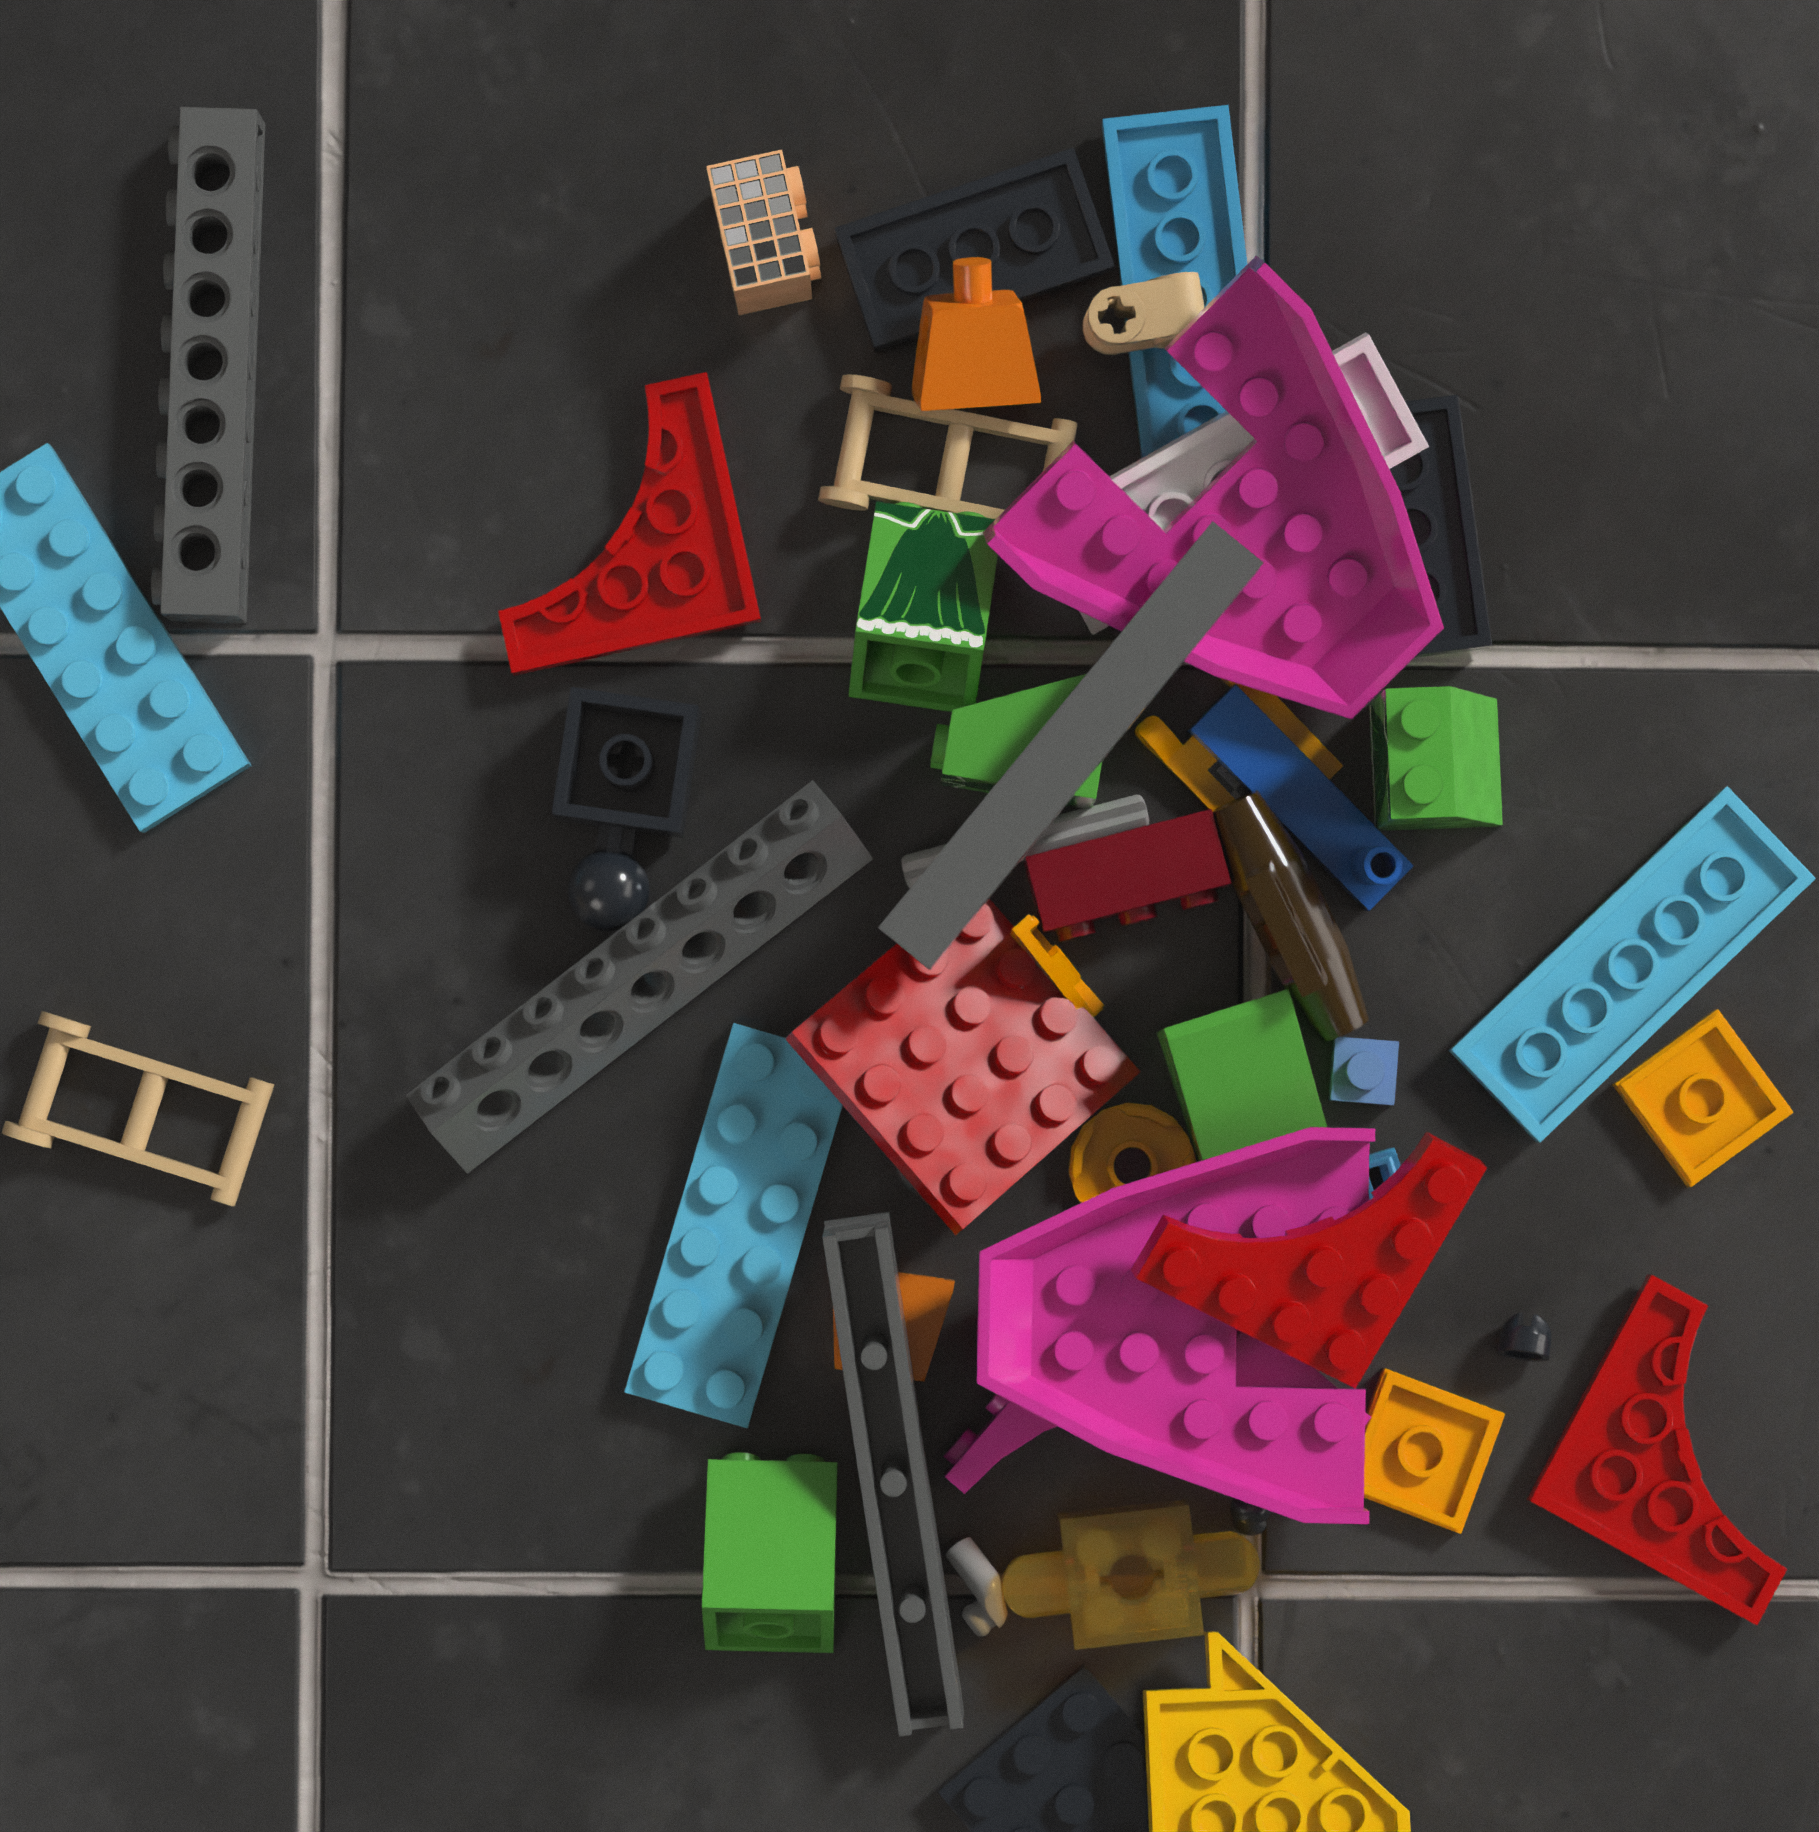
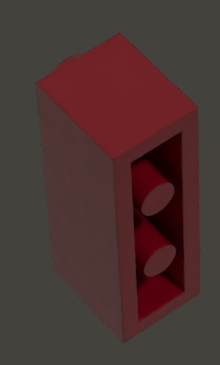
(1128, 875)

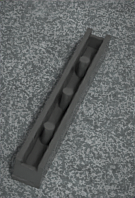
(1071, 745)
(893, 1472)

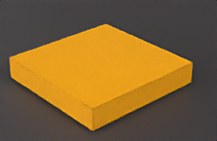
(1702, 1098)
(1426, 1449)

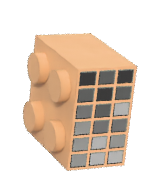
(760, 231)

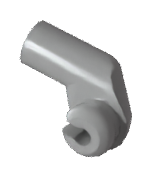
(984, 1584)

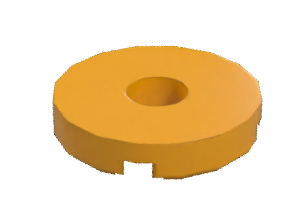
(1122, 1128)

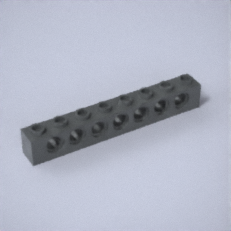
(237, 141)
(639, 977)

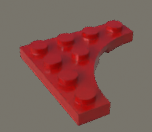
(670, 565)
(1326, 1286)
(1631, 1465)

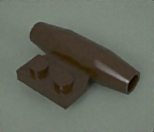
(1290, 916)

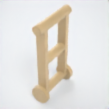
(874, 394)
(37, 1130)

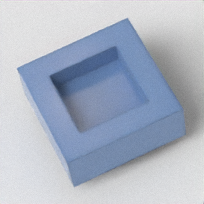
(1363, 1071)

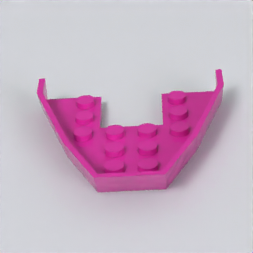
(1308, 496)
(1156, 1378)

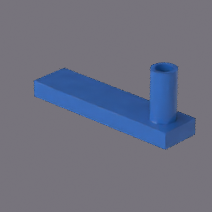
(1301, 797)

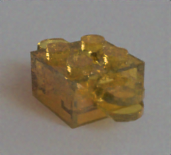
(1130, 1574)

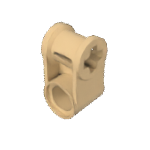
(1154, 311)

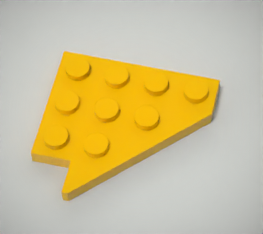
(1252, 1760)

